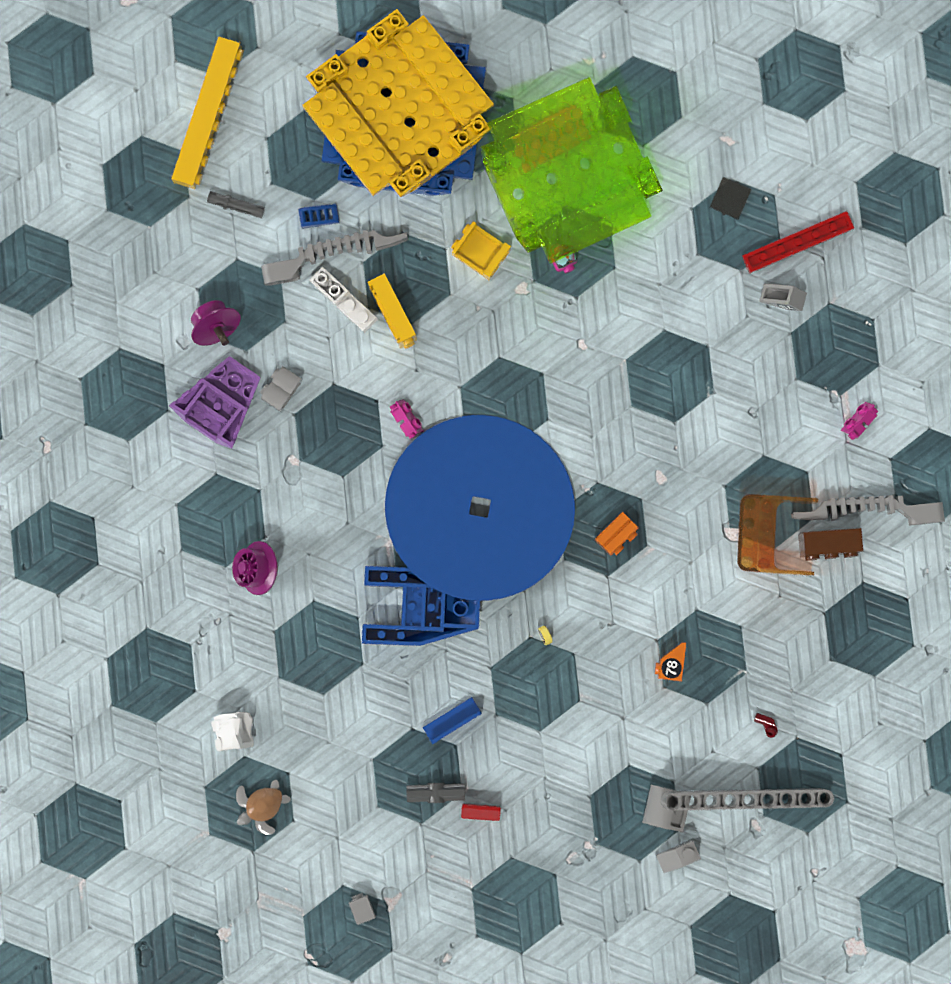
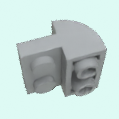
(661, 817)

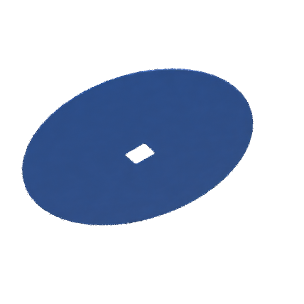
(469, 553)

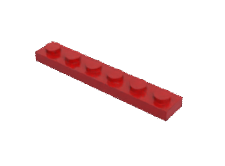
(798, 242)

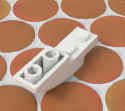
(343, 300)

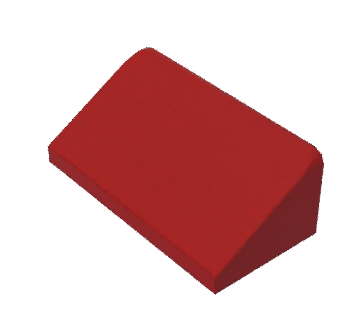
(480, 812)

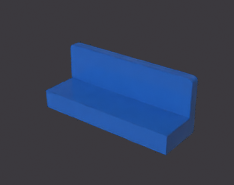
(452, 720)

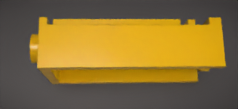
(392, 311)

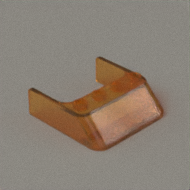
(757, 533)

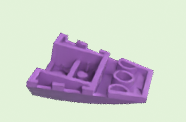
(219, 402)

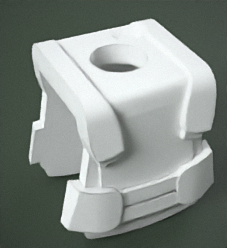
(233, 731)

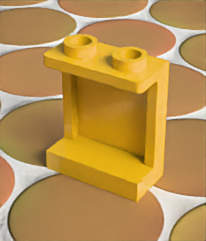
(480, 250)

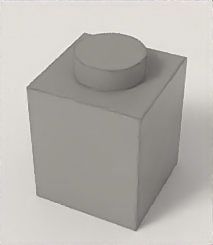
(361, 908)

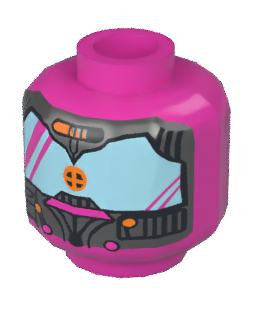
(566, 264)

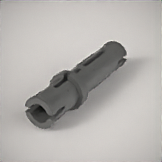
(228, 202)

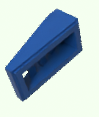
(302, 211)

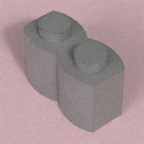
(281, 388)

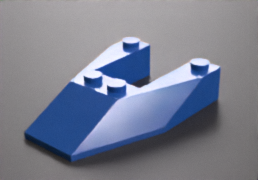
(425, 611)

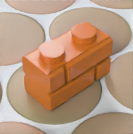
(616, 534)

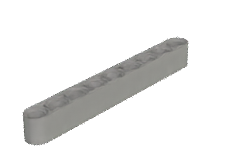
(756, 802)

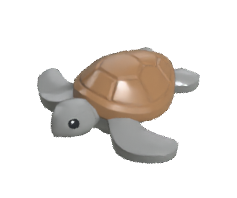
(261, 806)

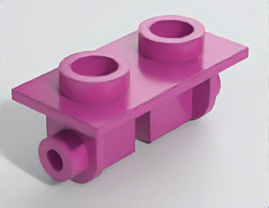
(402, 411)
(864, 413)

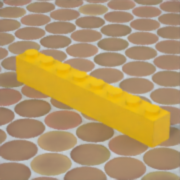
(207, 112)

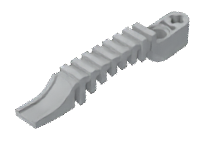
(288, 270)
(915, 514)

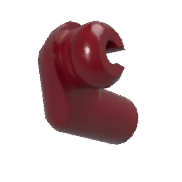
(768, 723)

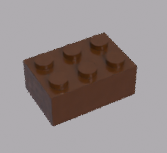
(830, 544)

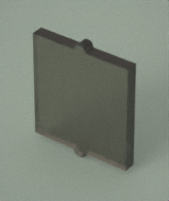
(730, 198)

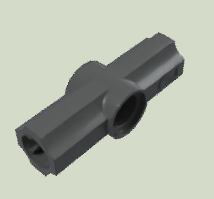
(436, 792)

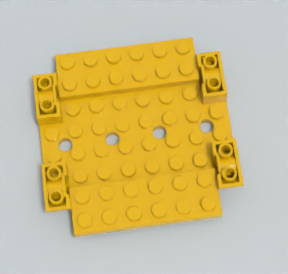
(425, 86)

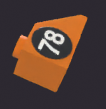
(671, 665)

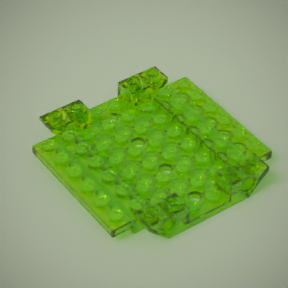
(553, 139)

